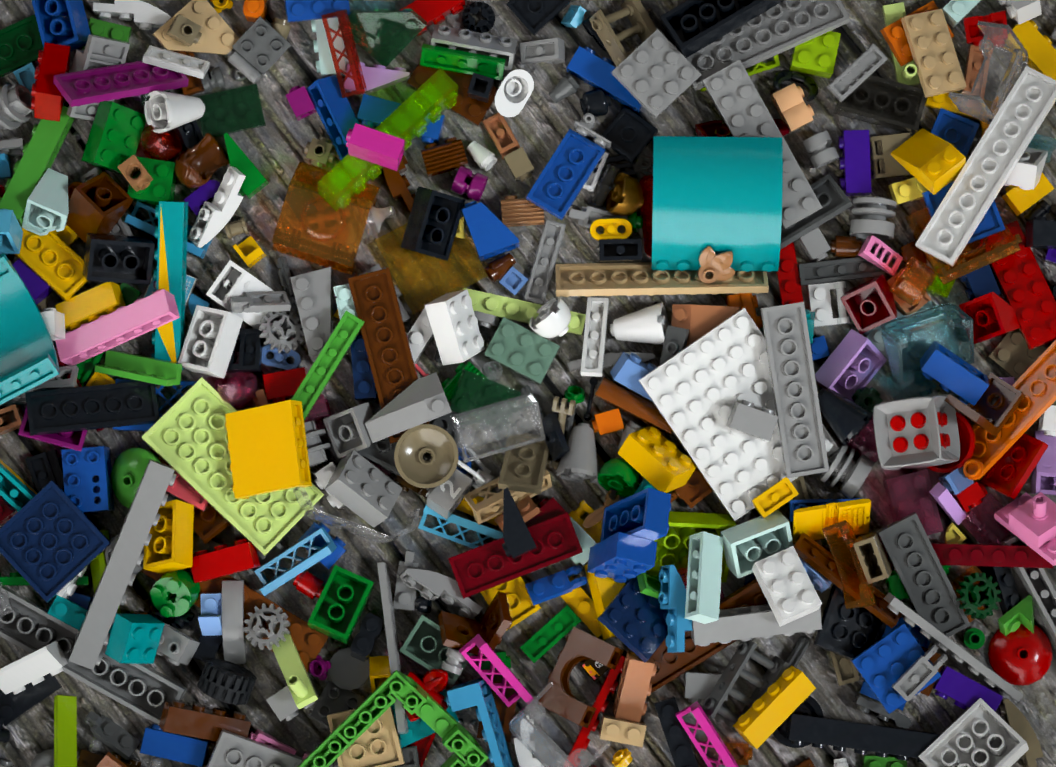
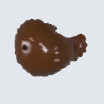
(200, 162)

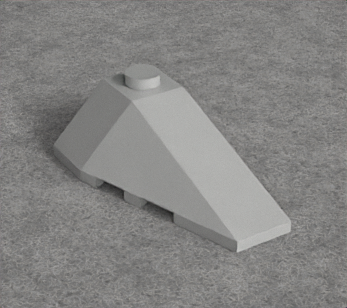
(414, 406)

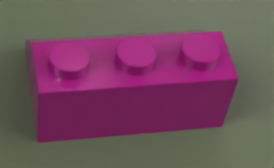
(72, 440)

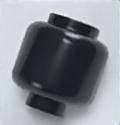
(595, 102)

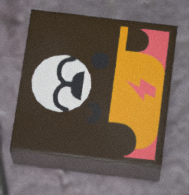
(594, 669)

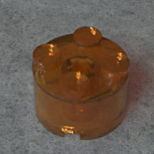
(913, 281)

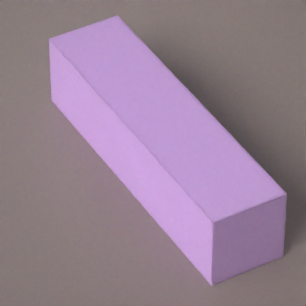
(948, 503)

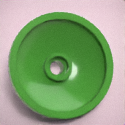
(130, 465)

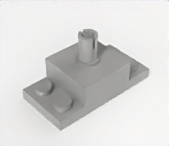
(97, 54)

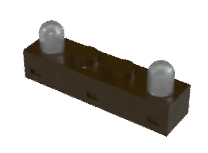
(92, 756)

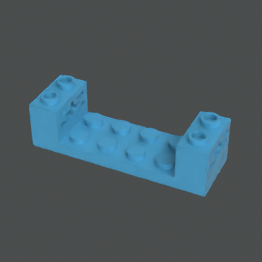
(479, 694)

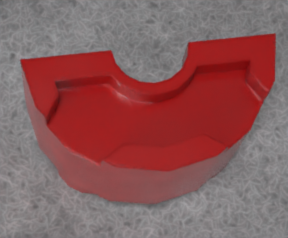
(973, 32)

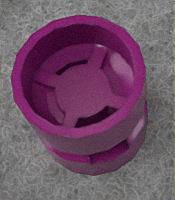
(477, 183)

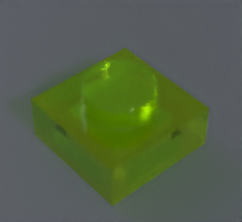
(938, 288)

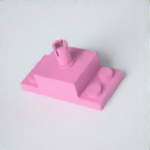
(1032, 522)

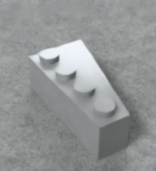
(315, 306)

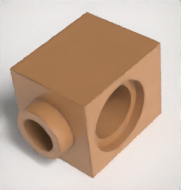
(131, 166)

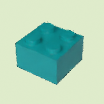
(134, 638)

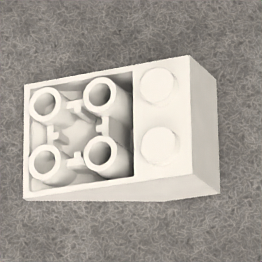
(234, 283)

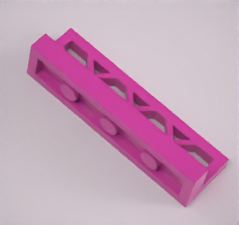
(501, 668)
(712, 736)

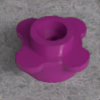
(315, 670)

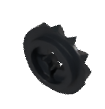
(483, 25)

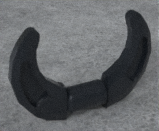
(786, 75)

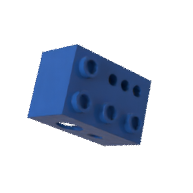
(87, 478)

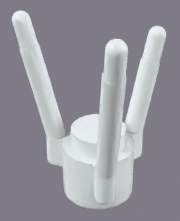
(480, 477)

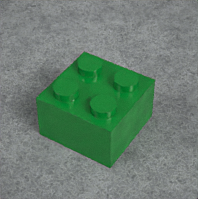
(160, 188)

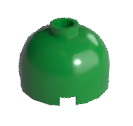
(619, 476)

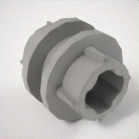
(14, 106)
(315, 448)

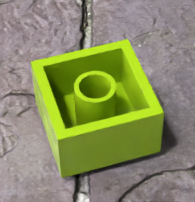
(817, 55)

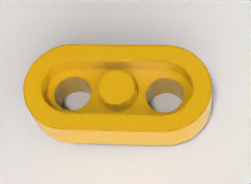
(610, 229)

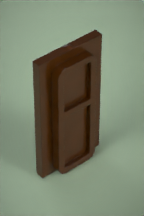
(504, 712)

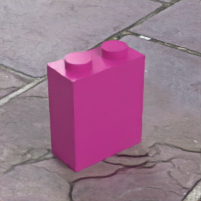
(375, 146)

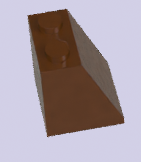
(97, 206)

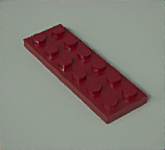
(490, 566)

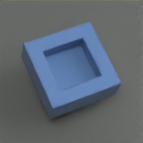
(513, 281)

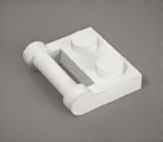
(820, 303)

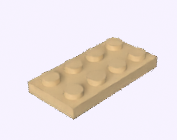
(933, 53)

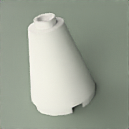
(171, 110)
(642, 326)

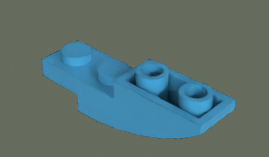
(673, 598)

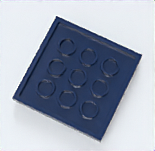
(50, 541)

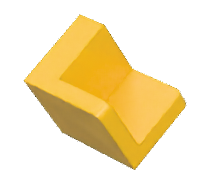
(249, 251)

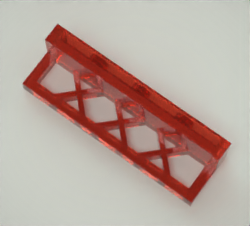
(350, 49)

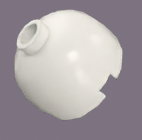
(552, 319)

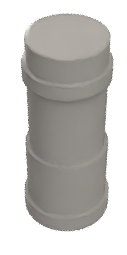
(244, 66)

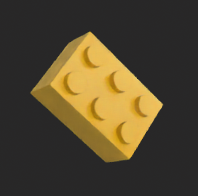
(657, 459)
(171, 539)

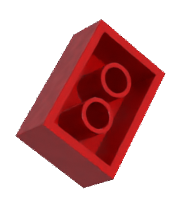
(46, 97)

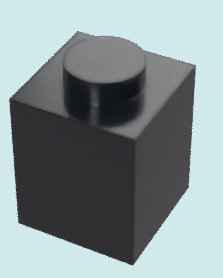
(480, 87)

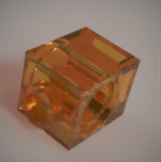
(747, 751)

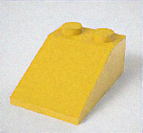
(930, 160)

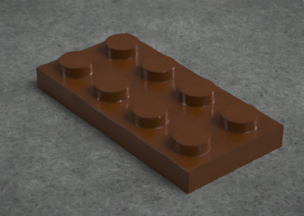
(466, 107)

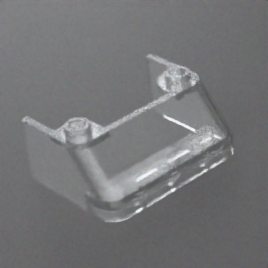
(1000, 70)
(526, 730)

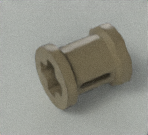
(236, 228)

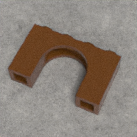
(579, 647)

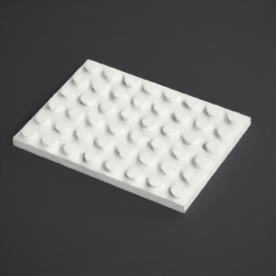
(696, 399)

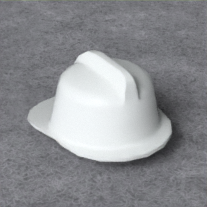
(513, 92)

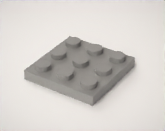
(656, 73)

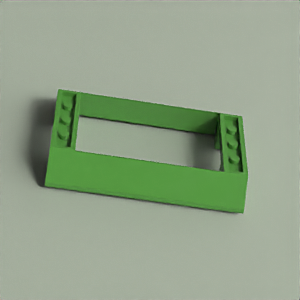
(415, 700)

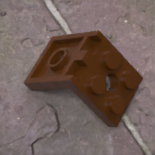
(983, 413)
(490, 628)

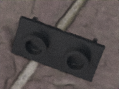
(179, 622)

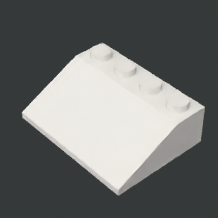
(976, 740)

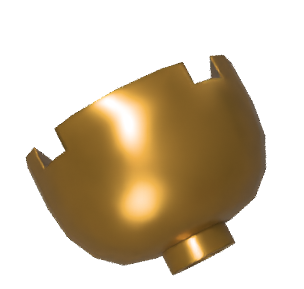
(626, 196)

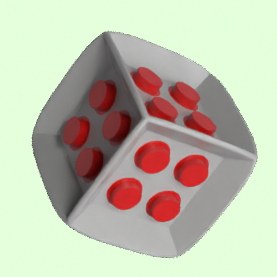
(916, 433)

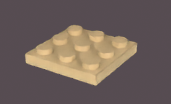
(375, 747)

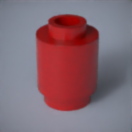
(309, 584)

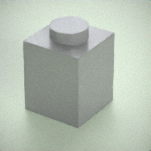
(815, 245)

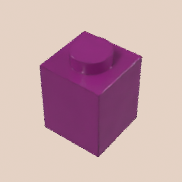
(300, 102)

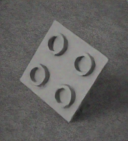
(585, 129)

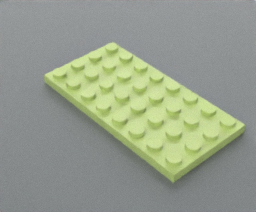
(196, 445)

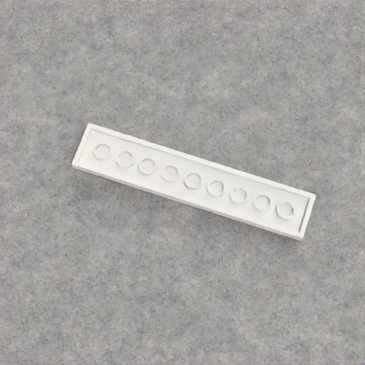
(988, 166)

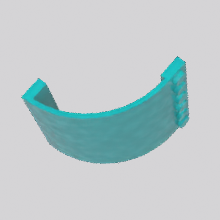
(718, 197)
(25, 342)

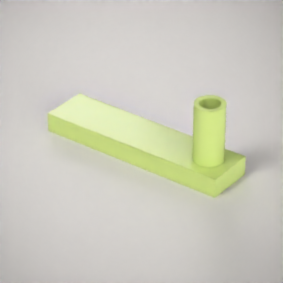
(908, 73)
(294, 672)

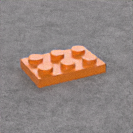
(896, 37)

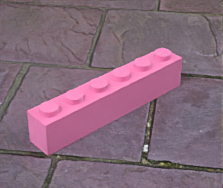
(117, 327)

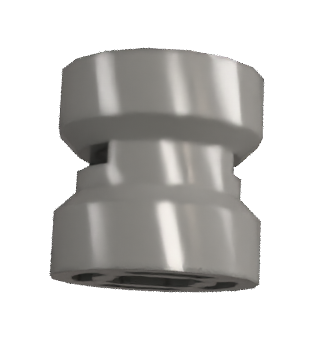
(453, 661)

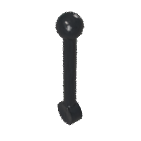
(593, 381)

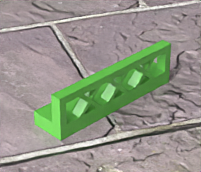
(141, 368)

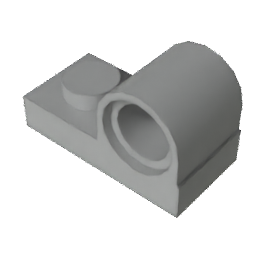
(546, 50)

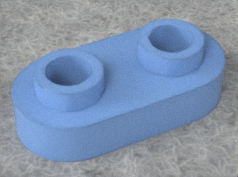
(280, 359)

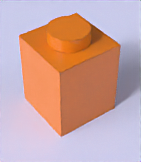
(608, 422)

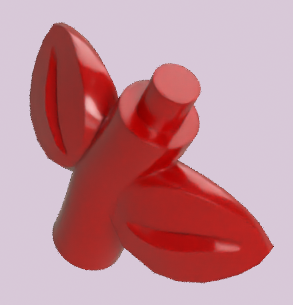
(433, 684)

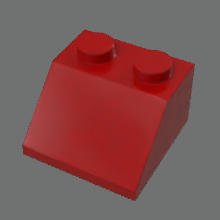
(990, 316)

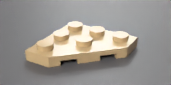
(216, 33)

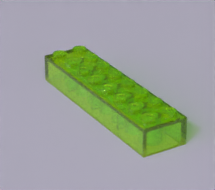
(405, 123)

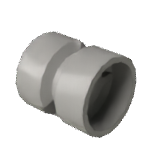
(821, 149)

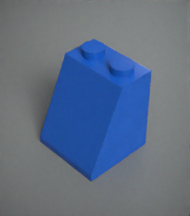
(487, 231)

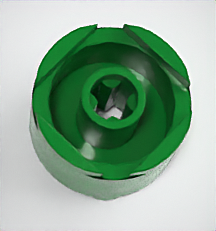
(175, 593)

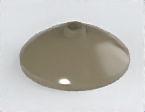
(422, 440)

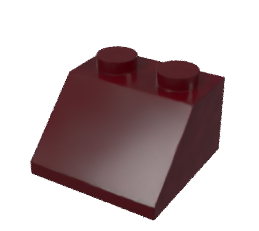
(870, 304)

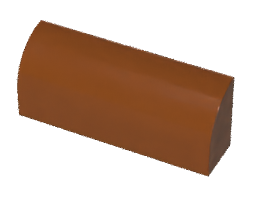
(632, 404)

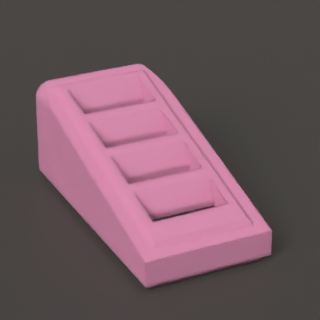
(867, 255)

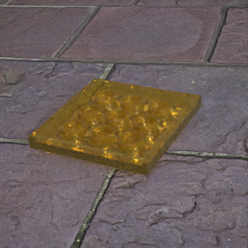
(427, 277)

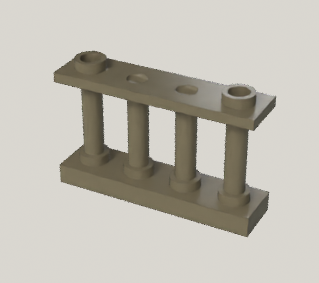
(641, 25)

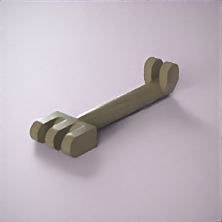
(562, 411)

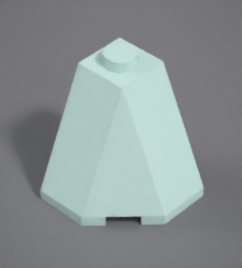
(47, 204)

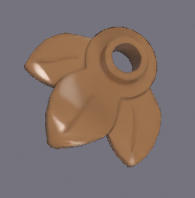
(717, 264)

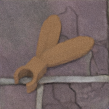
(598, 514)

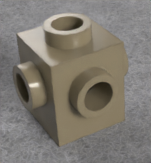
(325, 157)

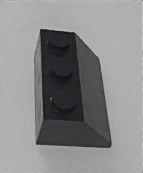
(432, 223)

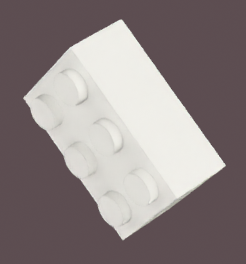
(455, 327)
(210, 341)
(786, 586)

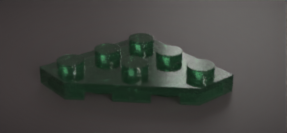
(385, 31)

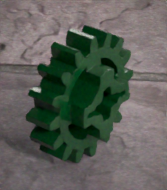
(978, 595)

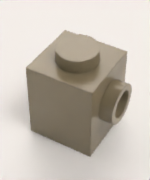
(184, 30)

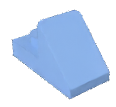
(211, 614)

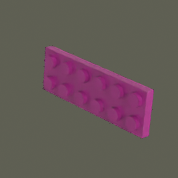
(116, 82)

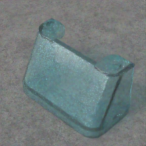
(911, 336)

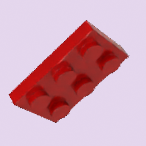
(1015, 466)

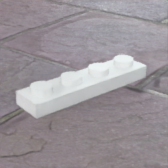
(594, 337)

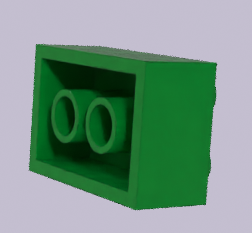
(113, 136)
(340, 604)

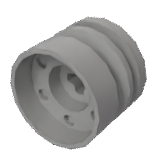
(873, 214)
(847, 471)

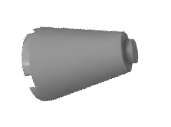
(581, 458)

